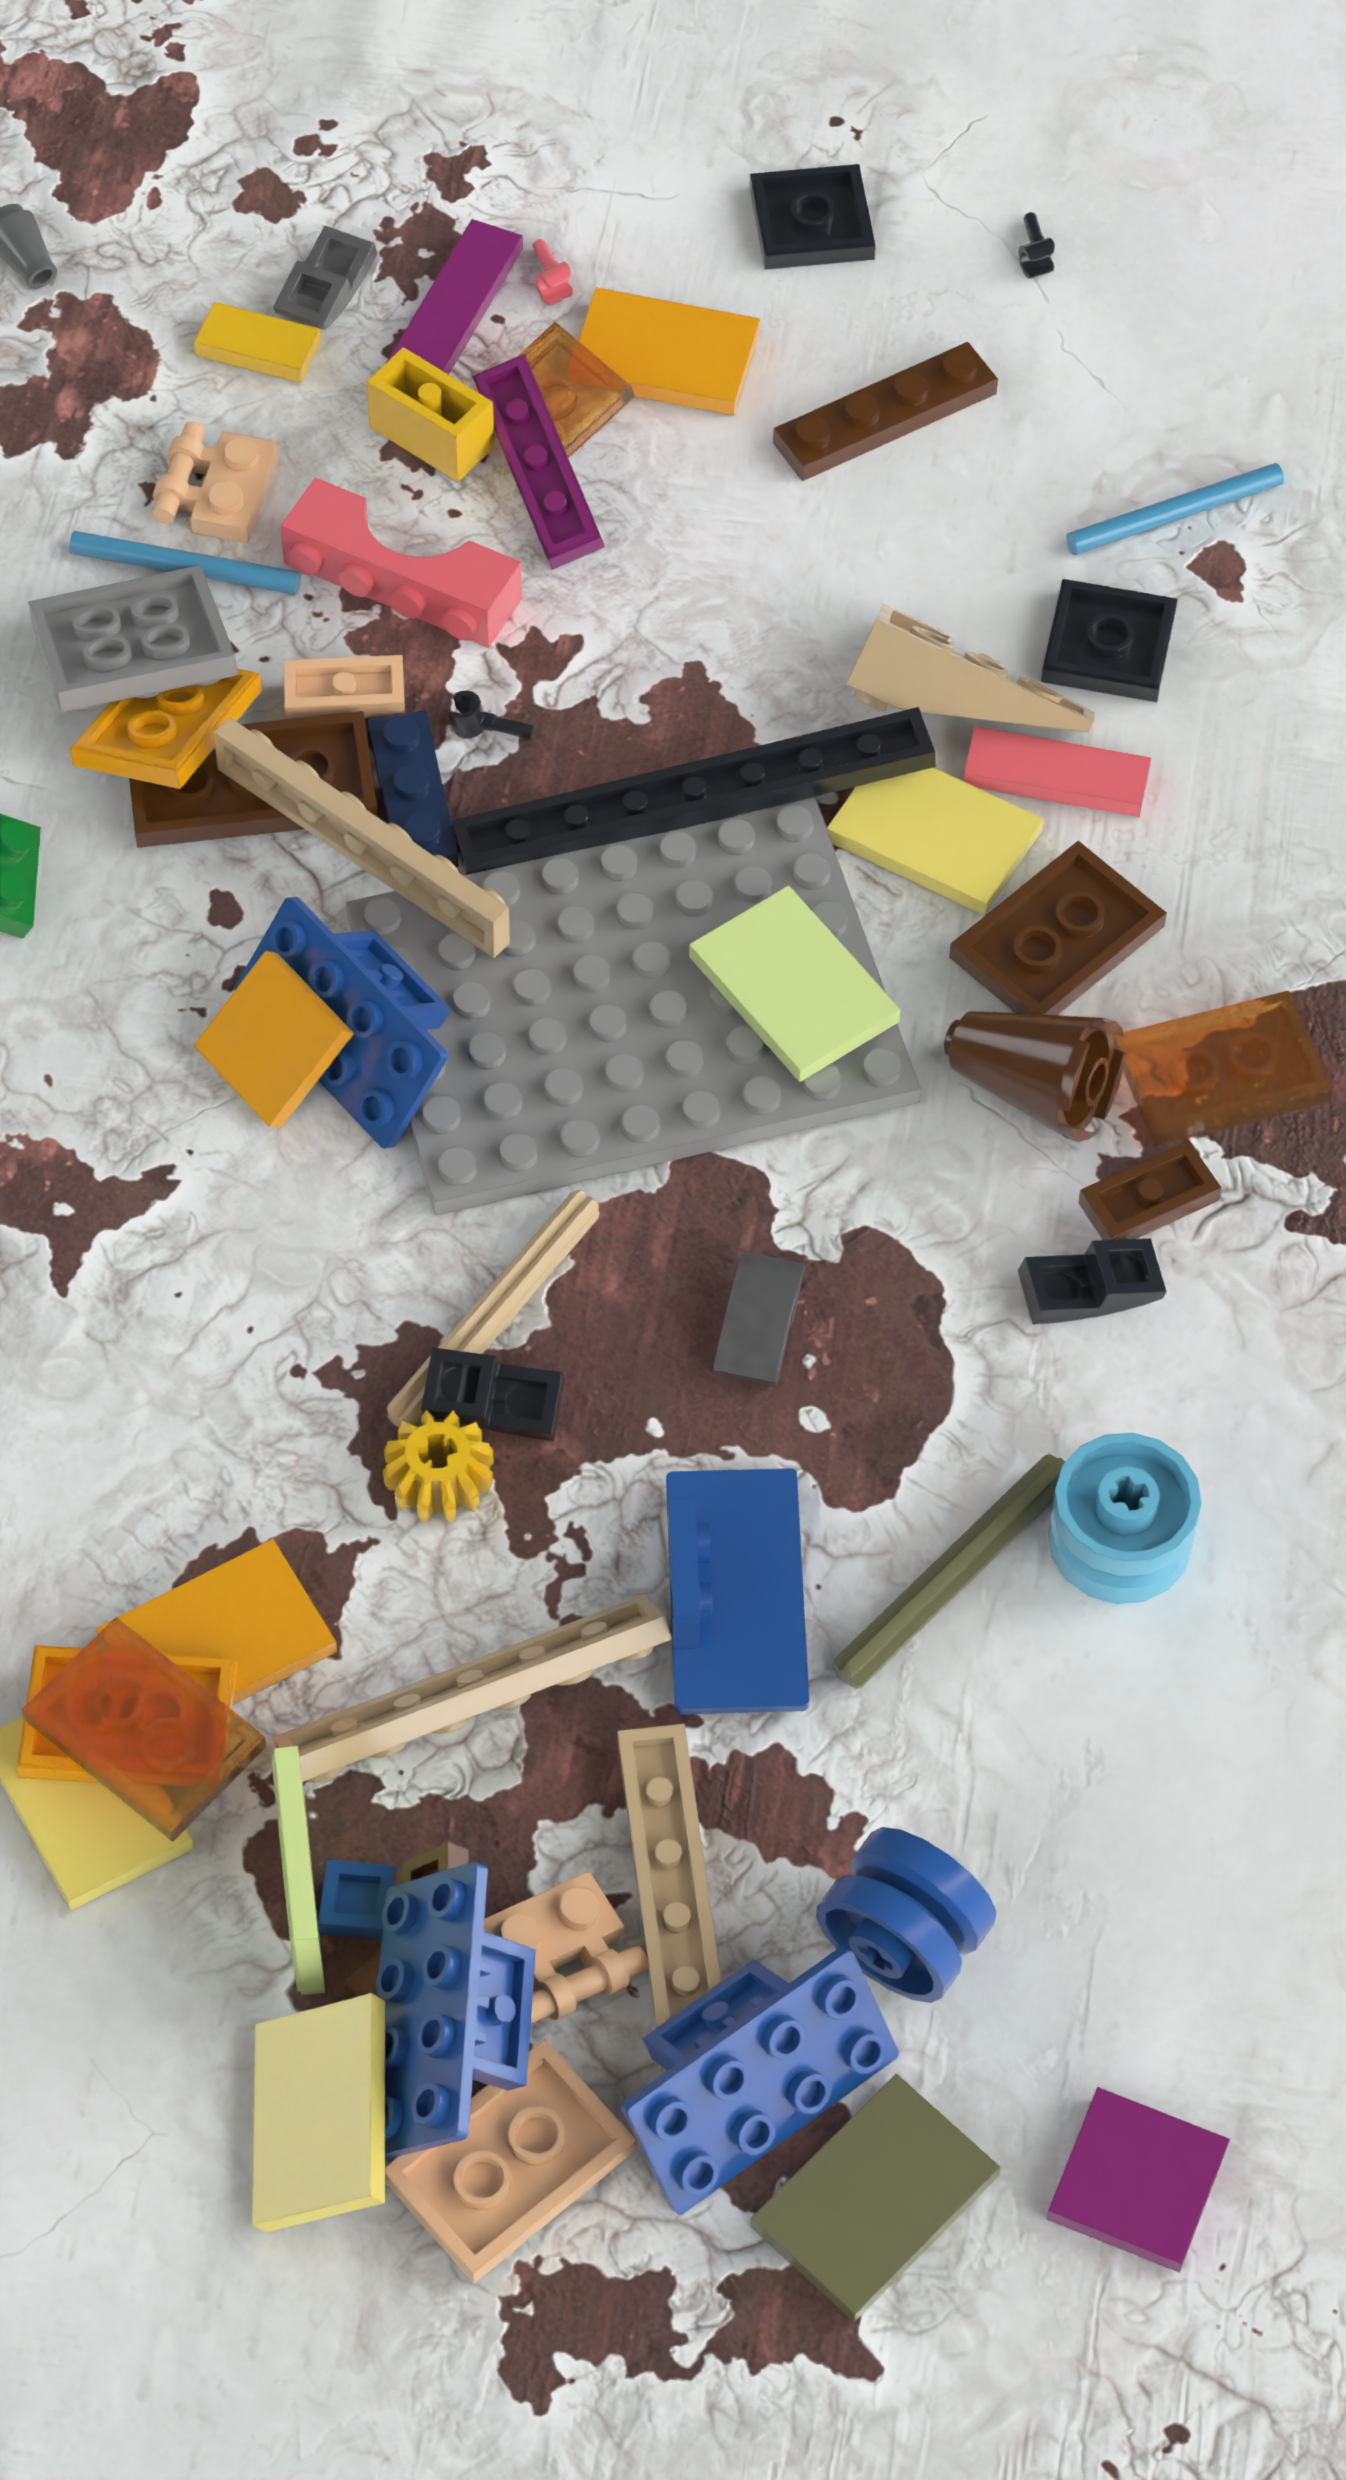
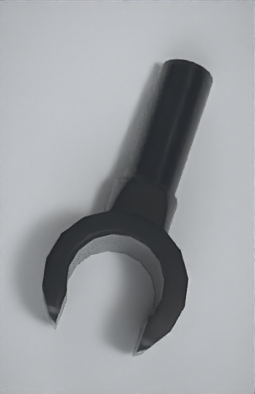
(1035, 256)
(473, 720)

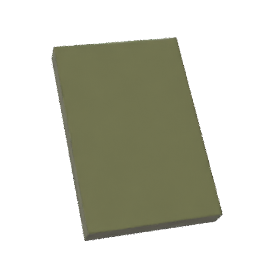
(875, 2197)

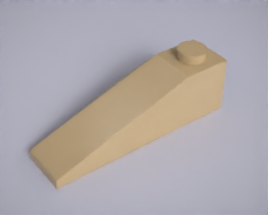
(916, 666)

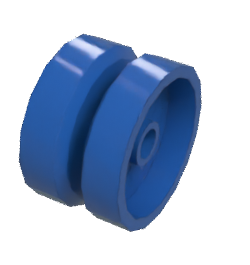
(907, 1914)

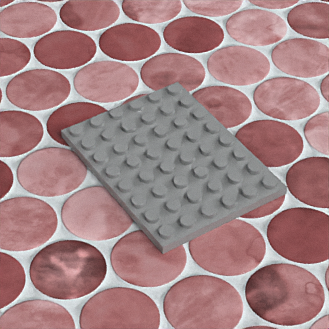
(597, 1030)

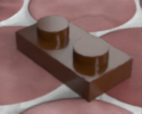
(1150, 1194)

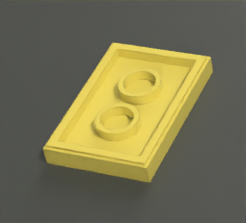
(938, 834)
(83, 1829)
(319, 2113)

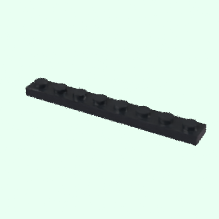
(697, 791)

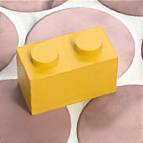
(430, 414)

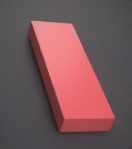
(1057, 771)

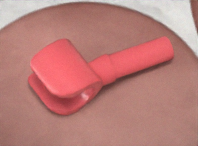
(553, 281)

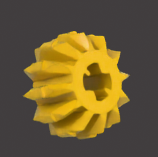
(438, 1489)

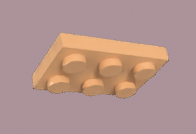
(517, 2168)

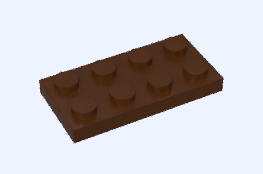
(220, 808)

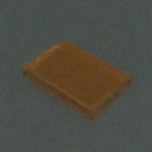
(1222, 1068)
(144, 1728)

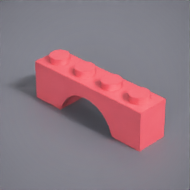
(460, 591)

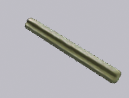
(949, 1574)

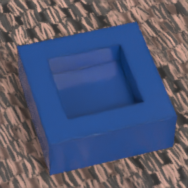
(354, 1899)

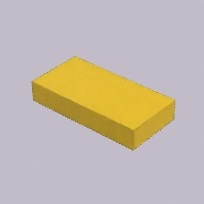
(257, 342)

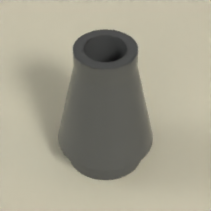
(24, 246)

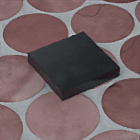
(812, 216)
(1109, 640)

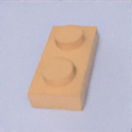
(344, 686)

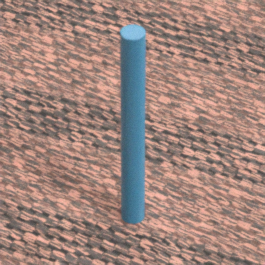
(1175, 508)
(173, 559)

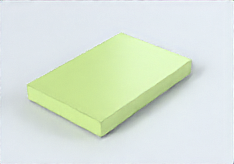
(794, 983)
(297, 1871)

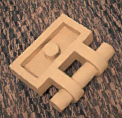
(233, 485)
(565, 1926)

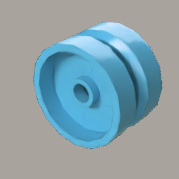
(1124, 1517)

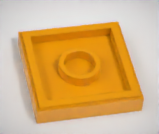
(273, 1039)

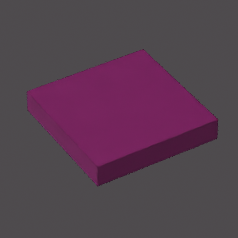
(1138, 2179)

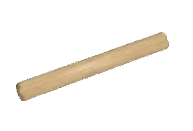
(505, 1295)

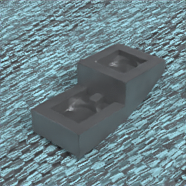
(327, 280)
(758, 1318)

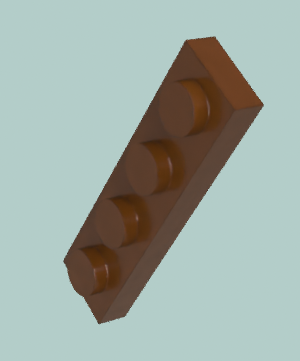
(885, 411)

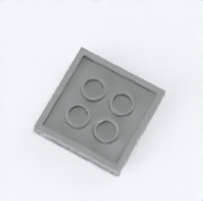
(132, 639)

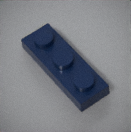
(412, 781)

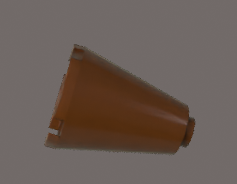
(1041, 1064)

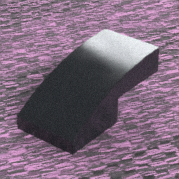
(1090, 1285)
(493, 1394)

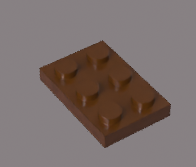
(1058, 934)

